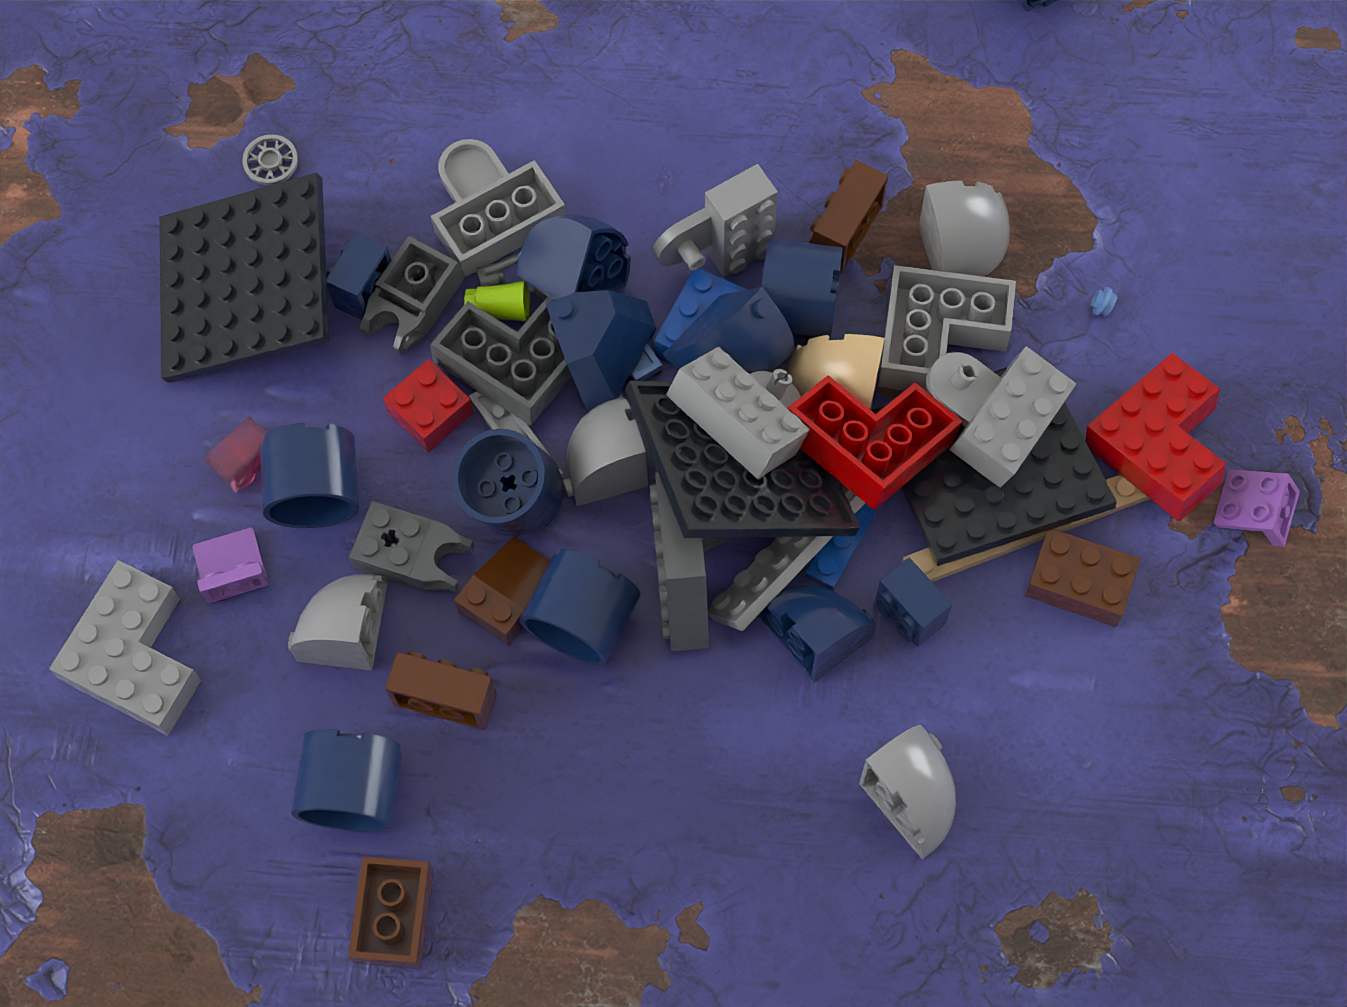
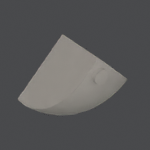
(964, 227)
(605, 454)
(341, 623)
(913, 788)

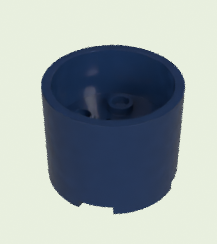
(803, 284)
(489, 467)
(309, 476)
(580, 607)
(347, 781)

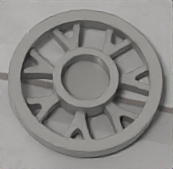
(270, 160)

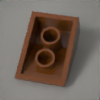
(502, 589)

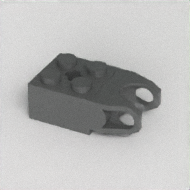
(412, 293)
(418, 548)

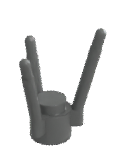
(493, 274)

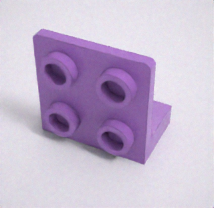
(1258, 503)
(229, 565)

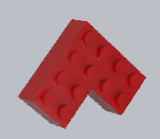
(1149, 439)
(872, 450)

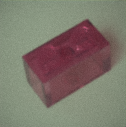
(238, 455)

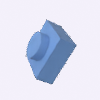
(647, 366)

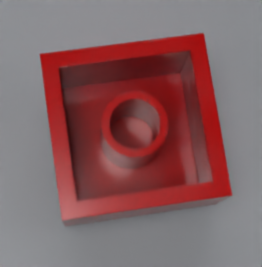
(428, 405)

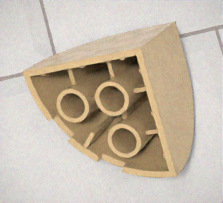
(849, 362)

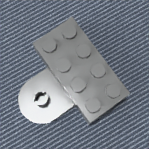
(490, 206)
(730, 228)
(741, 409)
(999, 413)

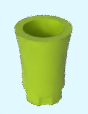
(502, 301)

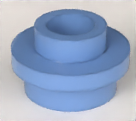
(1103, 302)

